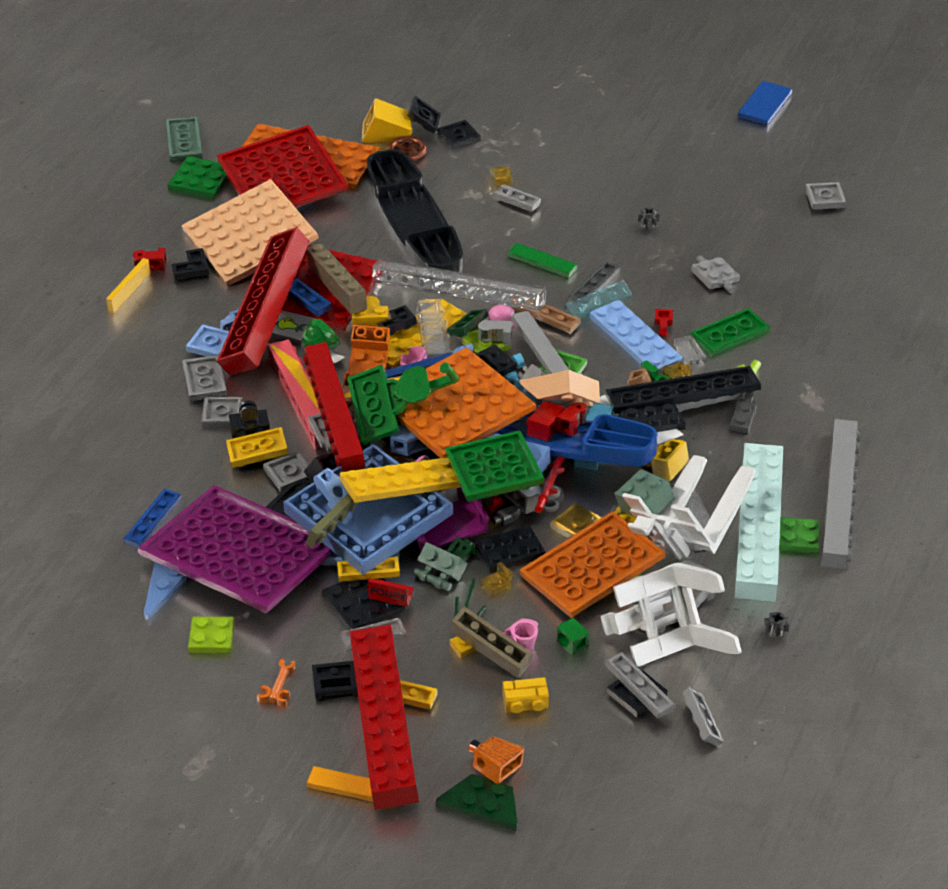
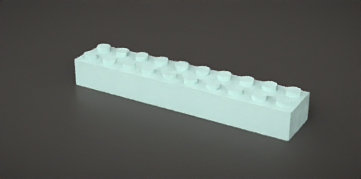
(760, 525)

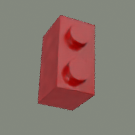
(543, 421)

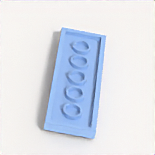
(634, 335)

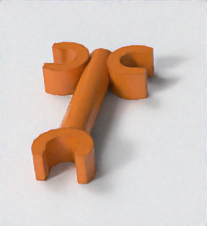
(277, 694)

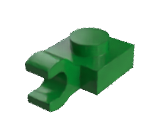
(653, 371)

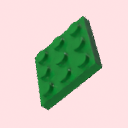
(198, 178)

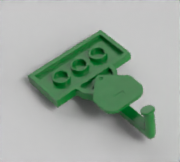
(380, 400)

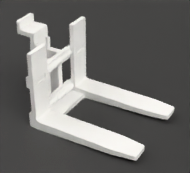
(676, 526)
(653, 591)

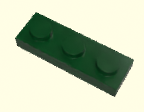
(467, 323)

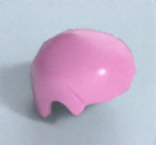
(501, 313)
(415, 354)

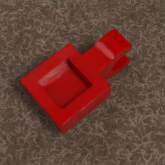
(664, 318)

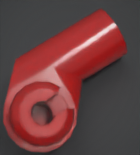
(496, 503)

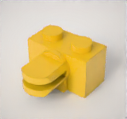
(372, 315)
(669, 459)

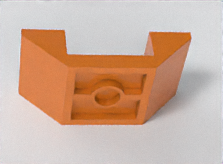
(369, 349)

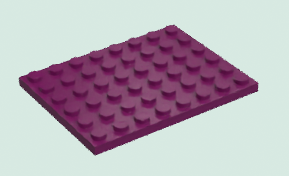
(236, 548)

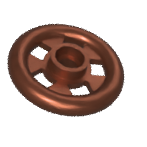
(407, 146)

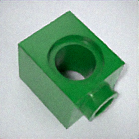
(572, 636)

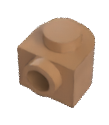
(638, 377)

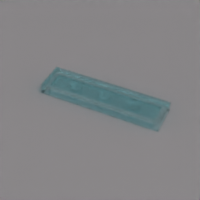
(583, 306)

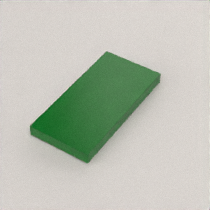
(730, 332)

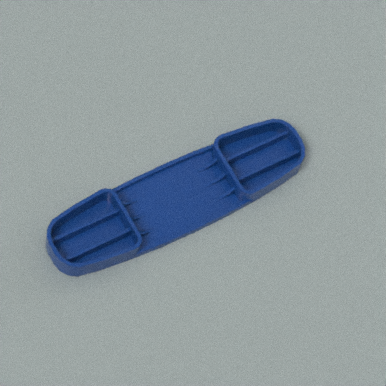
(604, 440)

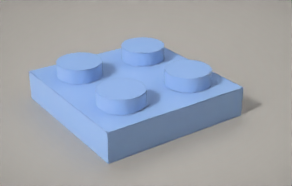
(207, 341)

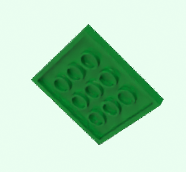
(494, 466)

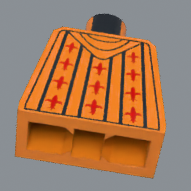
(496, 758)

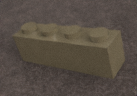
(491, 642)

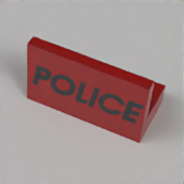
(390, 592)

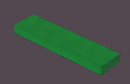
(542, 260)

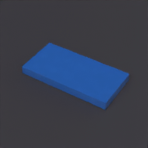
(764, 103)

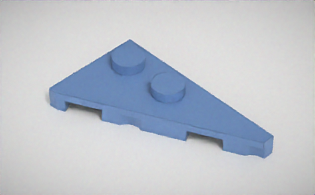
(162, 586)

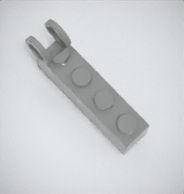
(527, 498)

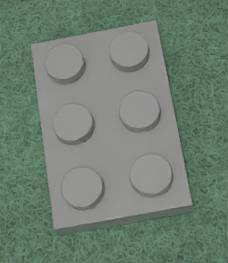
(204, 378)

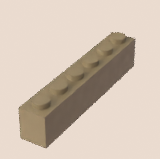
(336, 278)

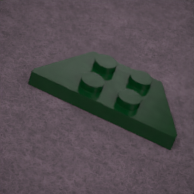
(482, 800)

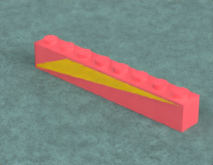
(296, 383)

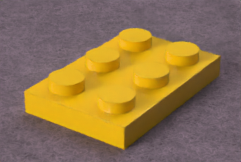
(257, 447)

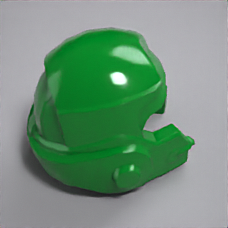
(320, 332)

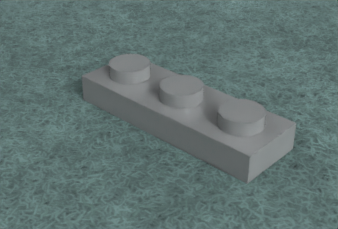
(702, 717)

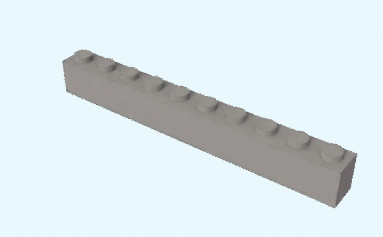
(840, 496)

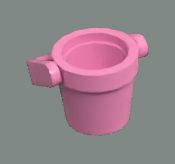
(524, 633)

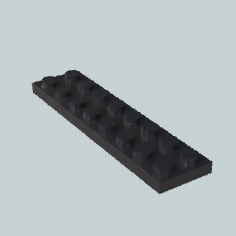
(684, 389)

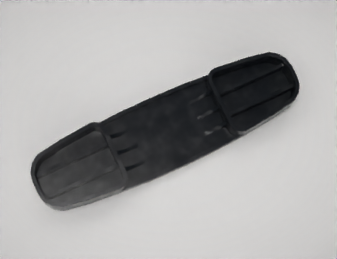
(413, 212)

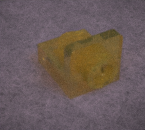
(502, 175)
(498, 581)

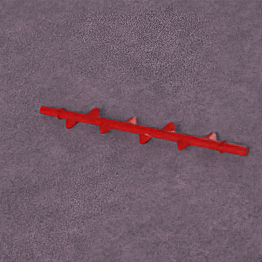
(547, 489)

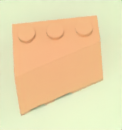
(564, 387)

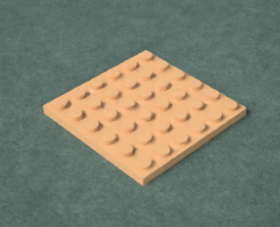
(240, 229)

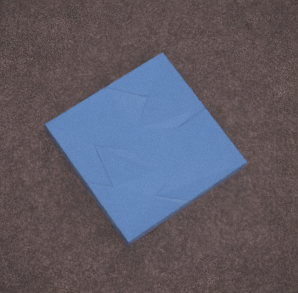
(375, 526)

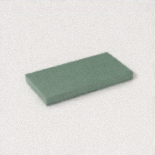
(183, 138)

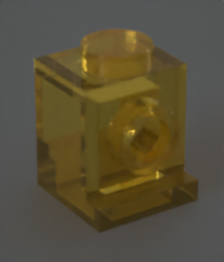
(677, 370)

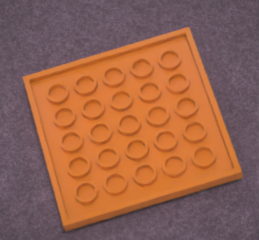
(465, 410)

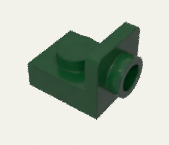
(462, 548)

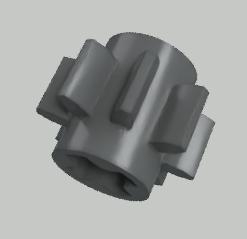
(648, 217)
(776, 624)

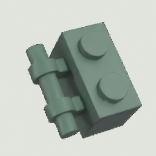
(442, 562)

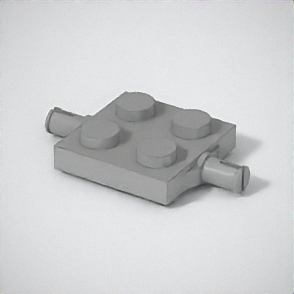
(715, 273)

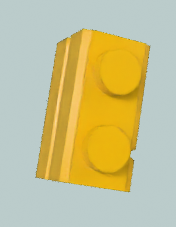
(525, 695)

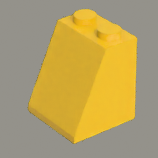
(385, 123)

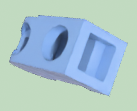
(330, 486)

